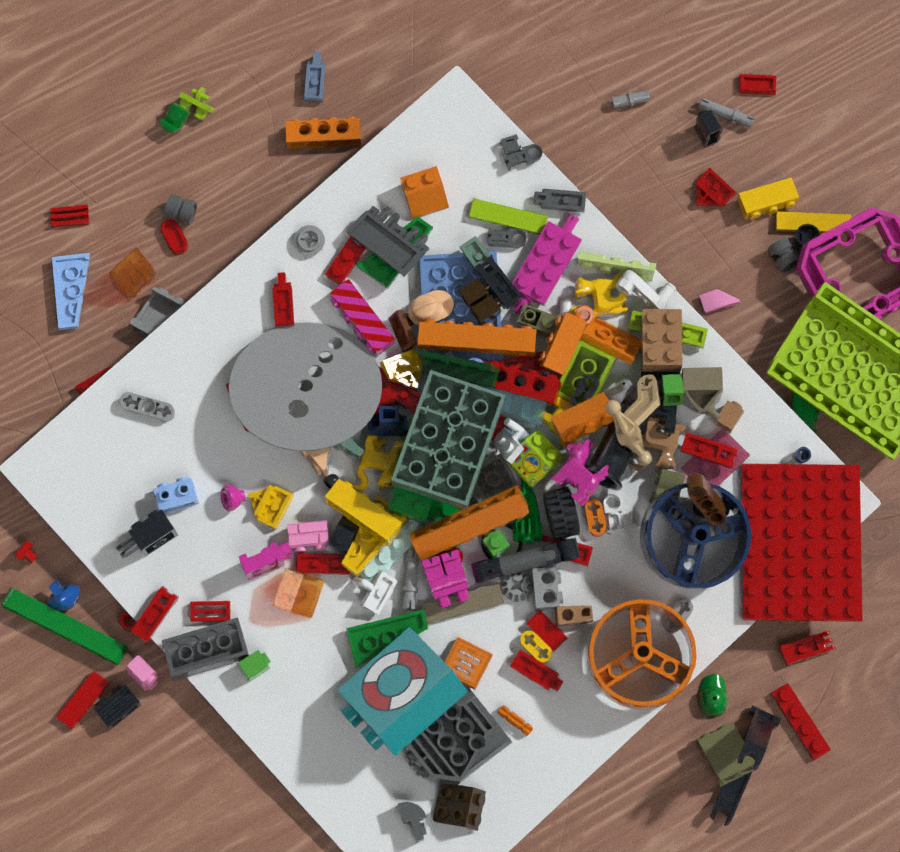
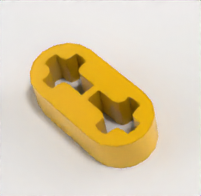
(539, 643)

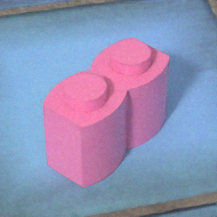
(142, 673)

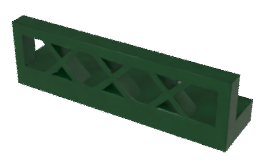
(460, 368)

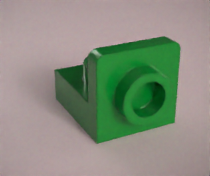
(174, 118)

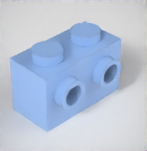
(176, 495)

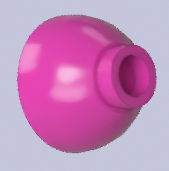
(231, 497)

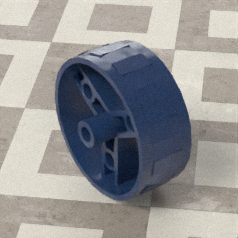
(696, 534)

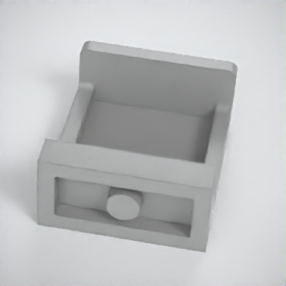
(155, 311)

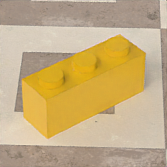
(768, 199)

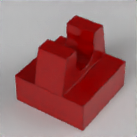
(25, 552)

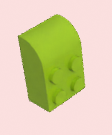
(585, 361)

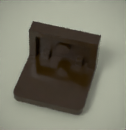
(459, 806)

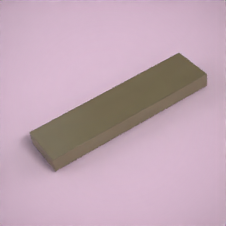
(478, 600)

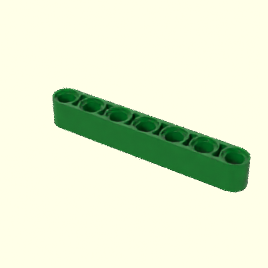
(64, 626)

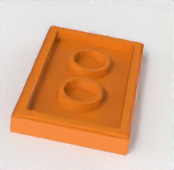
(611, 340)

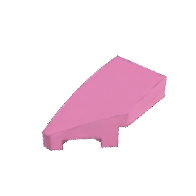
(716, 300)

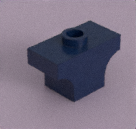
(388, 422)

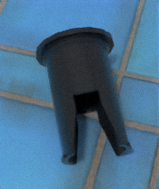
(614, 455)

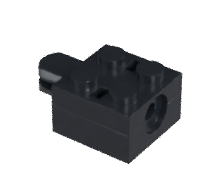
(148, 535)

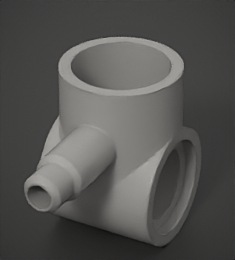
(620, 390)

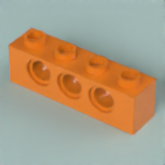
(332, 138)

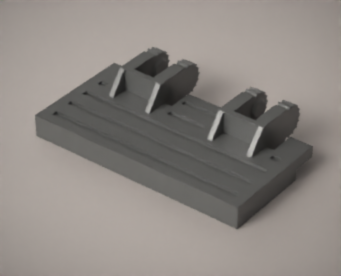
(387, 239)

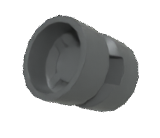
(180, 209)
(784, 254)

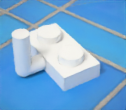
(507, 442)
(377, 592)

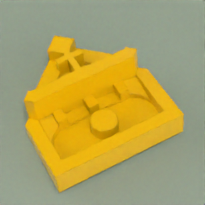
(404, 368)
(270, 505)

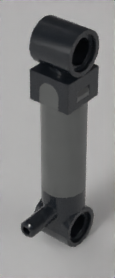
(526, 560)

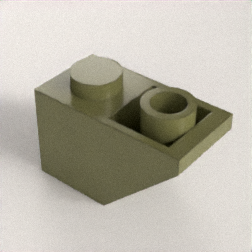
(538, 319)

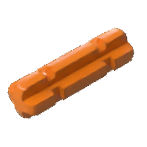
(515, 720)

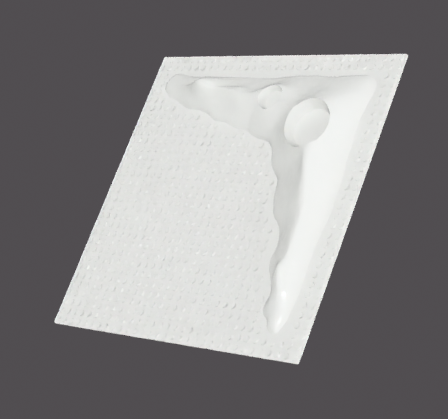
(99, 465)

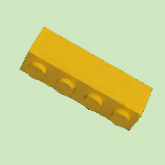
(363, 512)

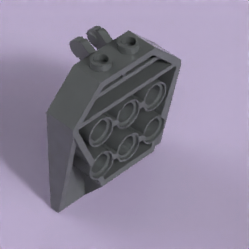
(437, 761)

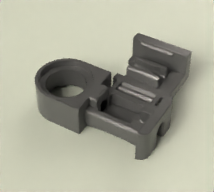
(515, 155)

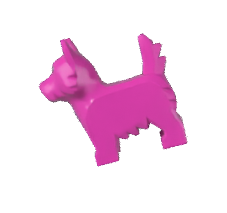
(577, 475)

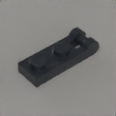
(498, 283)

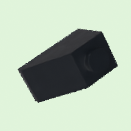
(343, 535)

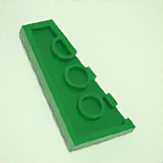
(373, 637)

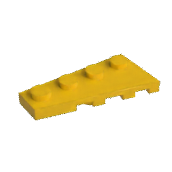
(364, 546)

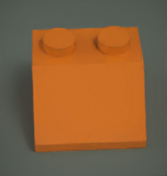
(424, 192)

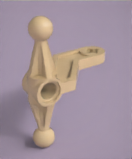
(628, 422)

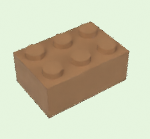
(661, 340)

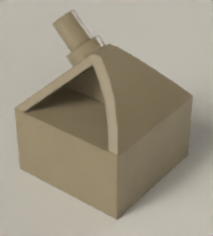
(703, 389)

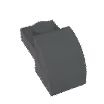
(412, 814)

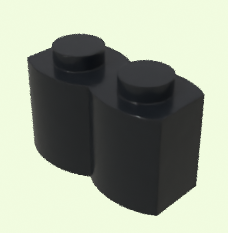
(708, 128)

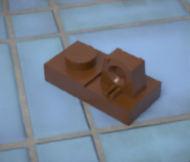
(401, 326)

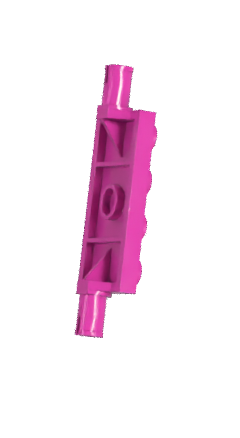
(546, 263)

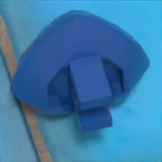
(63, 598)

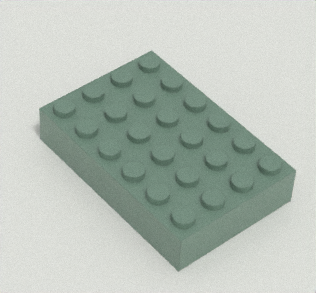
(448, 440)

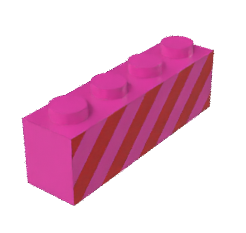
(362, 317)

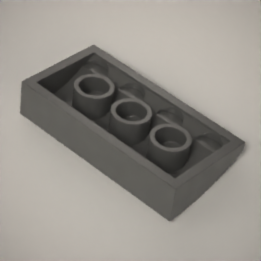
(205, 649)

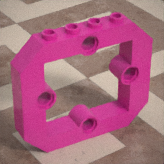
(889, 230)

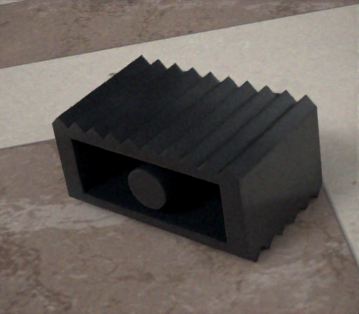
(117, 706)

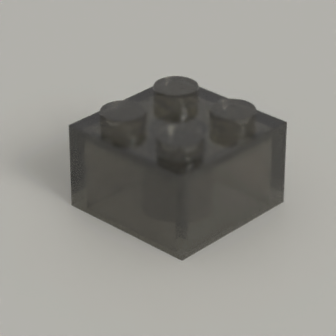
(494, 478)

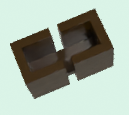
(478, 299)

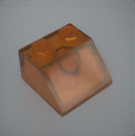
(132, 274)
(298, 592)

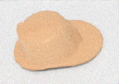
(432, 305)

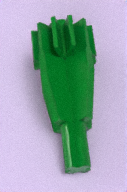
(529, 527)

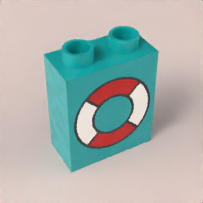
(400, 693)

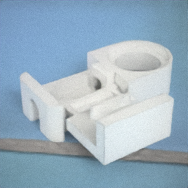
(619, 519)

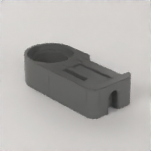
(504, 238)

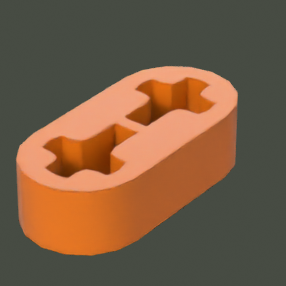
(590, 518)

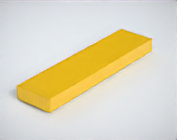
(792, 220)

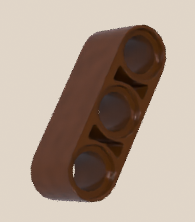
(706, 499)

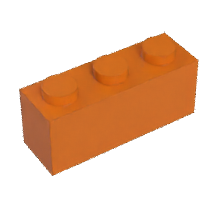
(562, 343)
(582, 419)

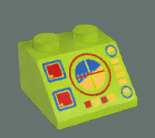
(536, 459)

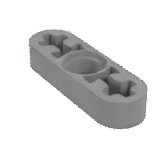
(132, 408)

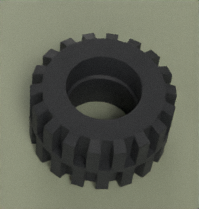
(561, 513)

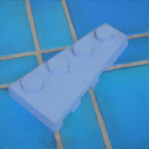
(69, 283)

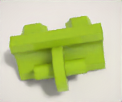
(202, 109)

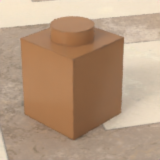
(730, 416)

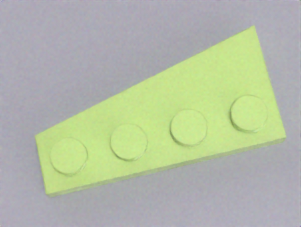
(616, 265)

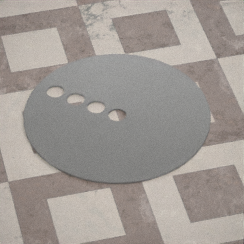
(268, 381)

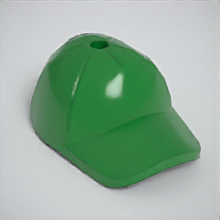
(713, 686)

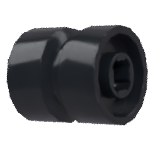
(804, 234)

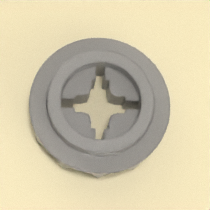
(303, 234)
(516, 595)

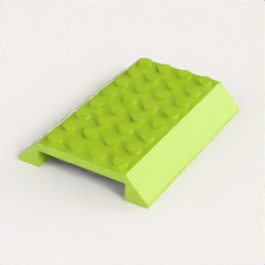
(845, 367)

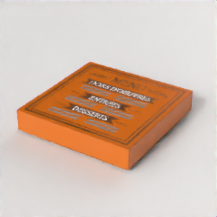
(468, 662)

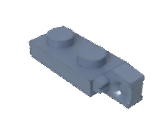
(315, 79)

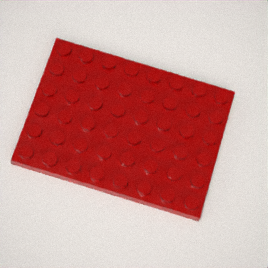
(802, 543)

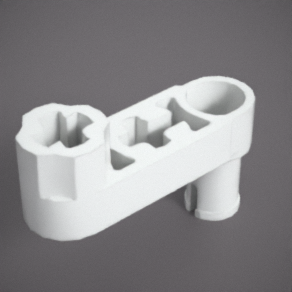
(632, 282)

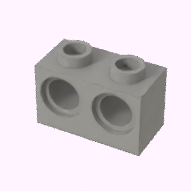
(542, 588)

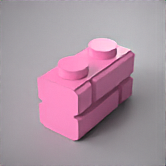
(308, 535)

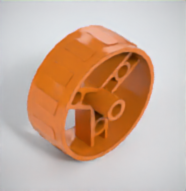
(640, 610)

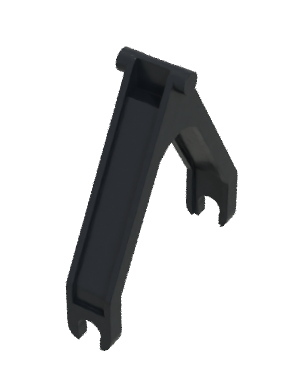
(755, 746)

